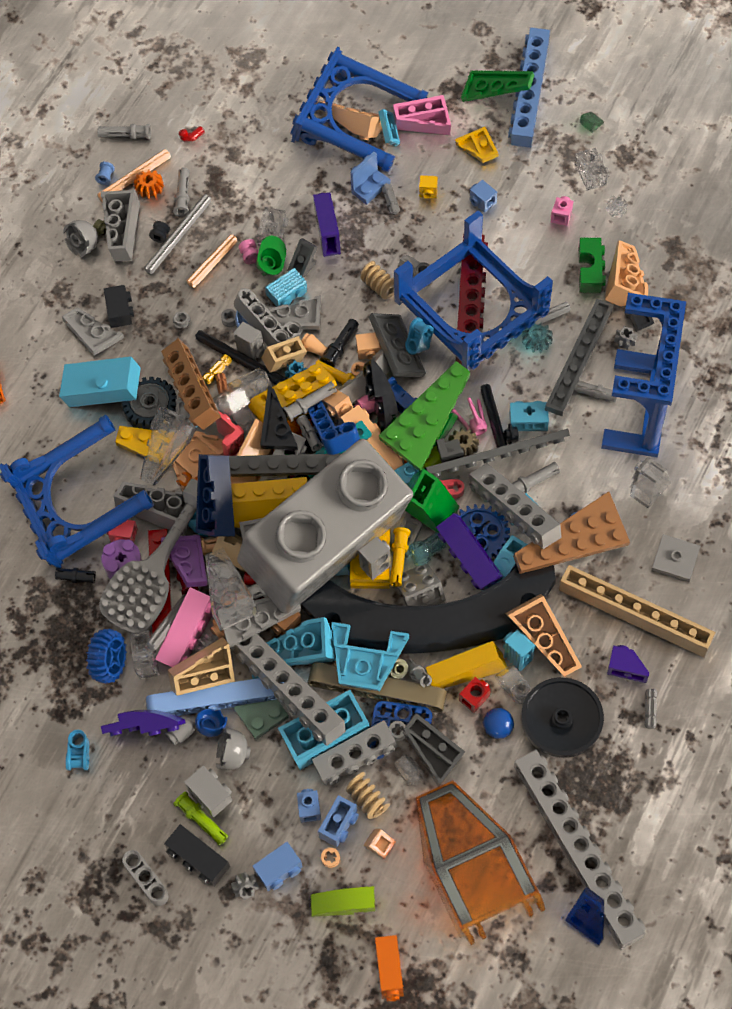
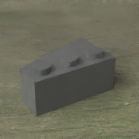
(433, 748)

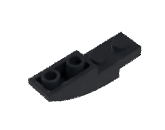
(380, 391)

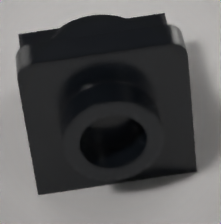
(640, 321)

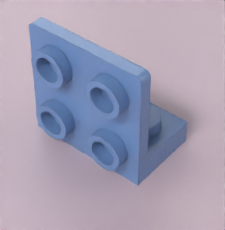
(367, 180)

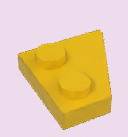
(478, 145)

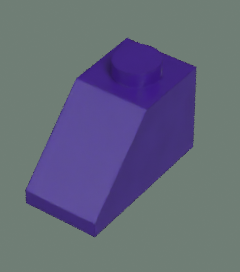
(627, 665)

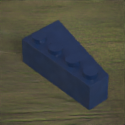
(214, 496)

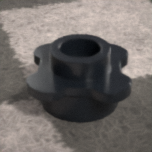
(511, 434)

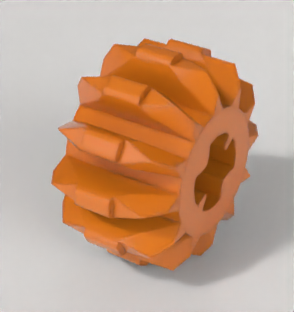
(148, 184)

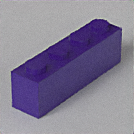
(469, 552)

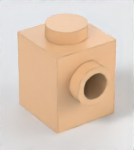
(367, 345)
(337, 404)

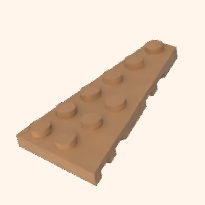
(585, 533)

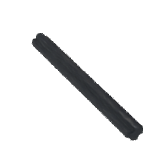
(236, 356)

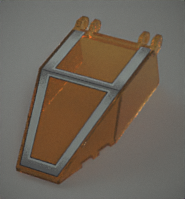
(471, 860)

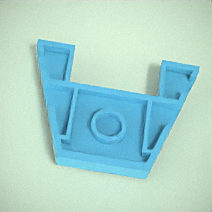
(364, 666)

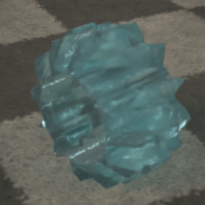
(537, 337)

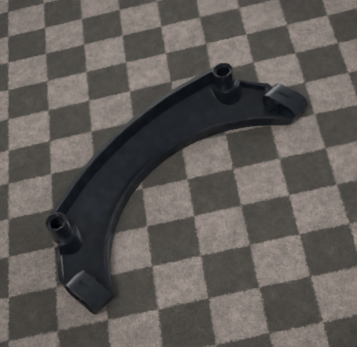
(431, 627)

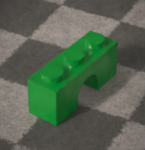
(591, 278)

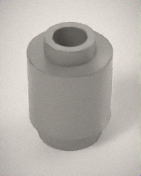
(183, 733)

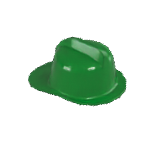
(271, 256)

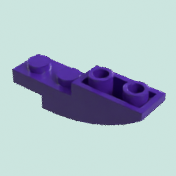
(145, 721)

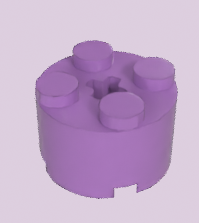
(118, 554)

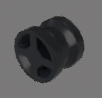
(159, 231)

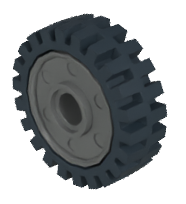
(149, 391)

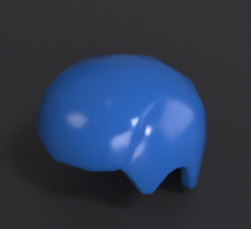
(210, 722)
(498, 723)

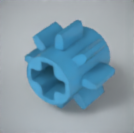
(294, 368)

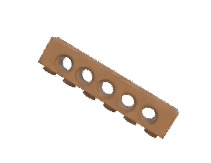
(190, 384)

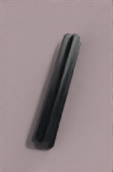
(493, 415)

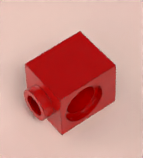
(471, 702)

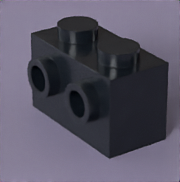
(118, 307)

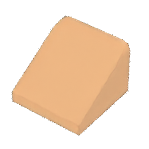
(379, 843)

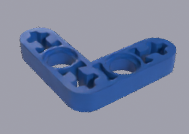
(377, 718)

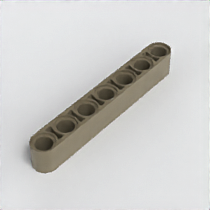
(393, 690)

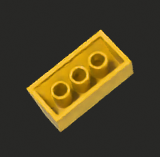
(259, 498)

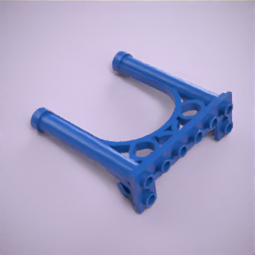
(344, 69)
(24, 474)

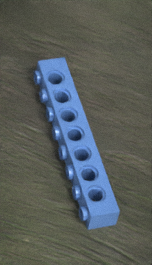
(528, 100)

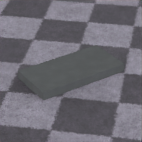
(392, 338)

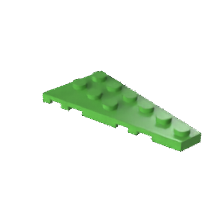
(421, 424)

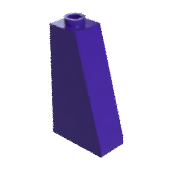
(327, 224)

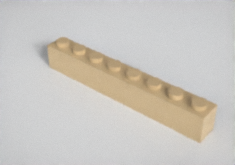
(636, 611)

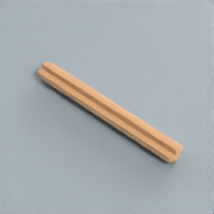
(131, 176)

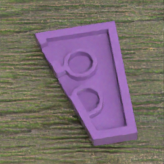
(189, 560)

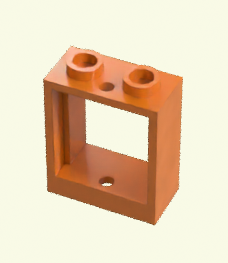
(389, 967)

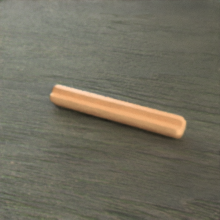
(211, 261)

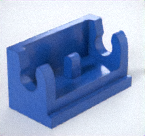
(402, 398)

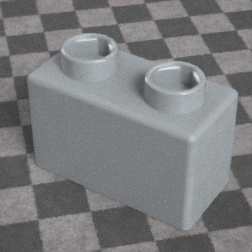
(323, 525)

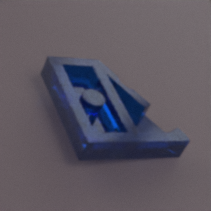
(588, 915)

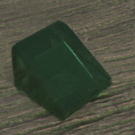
(591, 121)

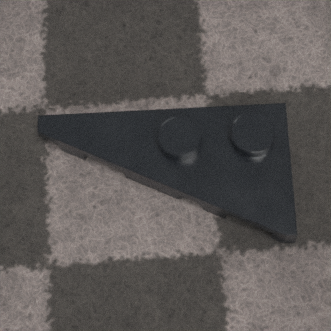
(276, 430)

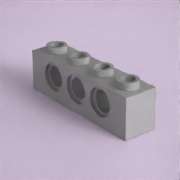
(343, 752)

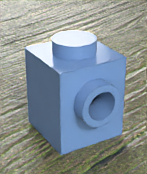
(483, 195)
(308, 806)

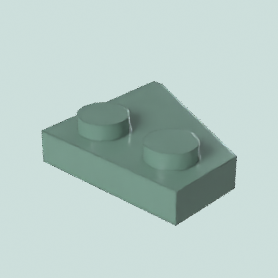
(261, 716)

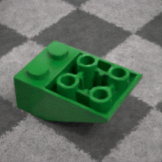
(430, 500)

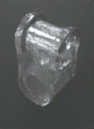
(512, 681)

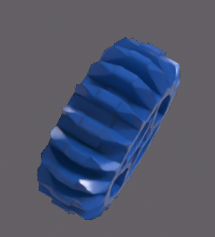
(106, 656)

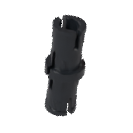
(75, 575)

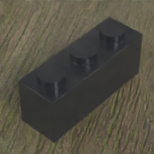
(196, 856)

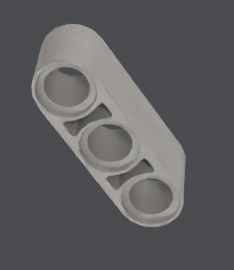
(141, 869)

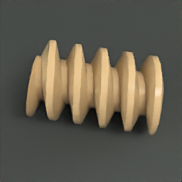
(378, 280)
(365, 797)

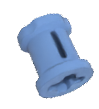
(104, 174)

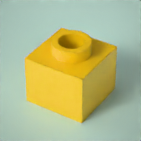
(428, 186)

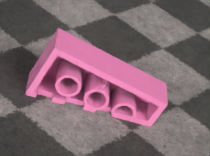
(186, 628)

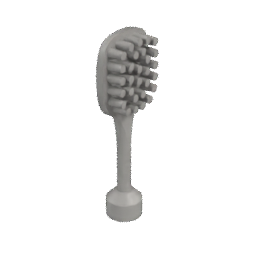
(140, 587)

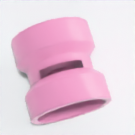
(249, 251)

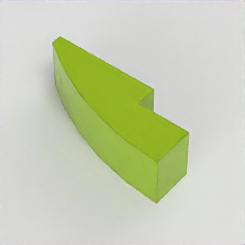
(343, 901)

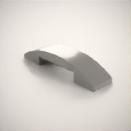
(356, 388)

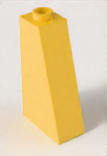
(462, 668)

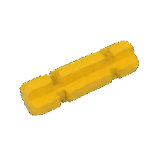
(218, 367)

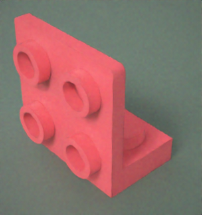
(232, 434)

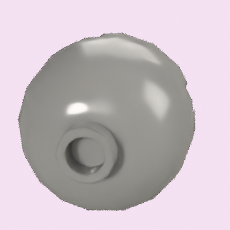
(80, 237)
(232, 750)

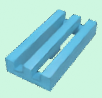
(389, 127)

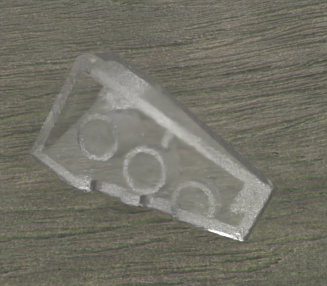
(168, 439)
(228, 593)

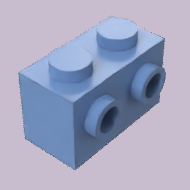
(338, 821)
(278, 866)

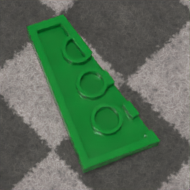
(494, 83)

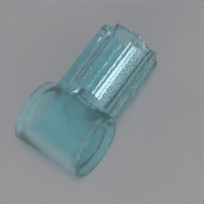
(423, 550)

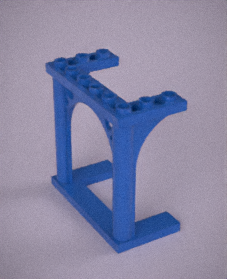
(473, 348)
(652, 394)

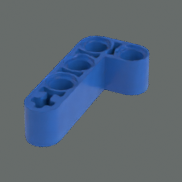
(333, 438)

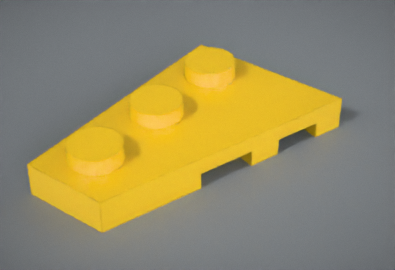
(133, 439)

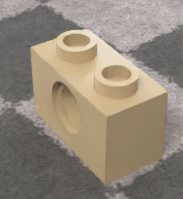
(283, 353)

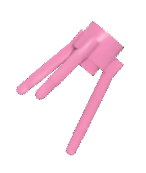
(477, 424)

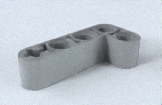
(248, 304)

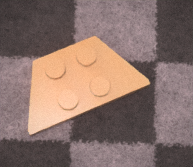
(188, 459)

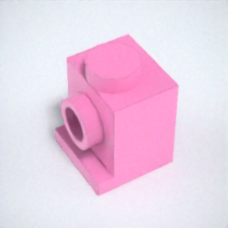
(562, 207)

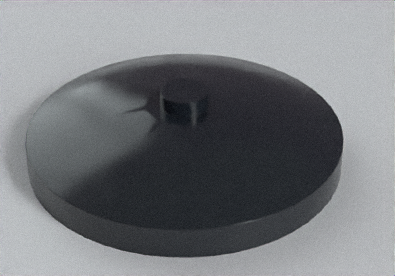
(562, 717)

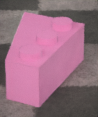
(423, 115)

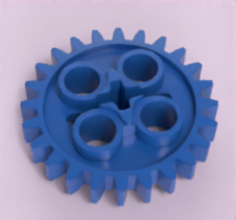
(492, 543)

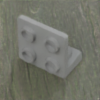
(421, 587)

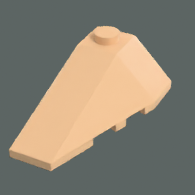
(360, 123)
(625, 275)

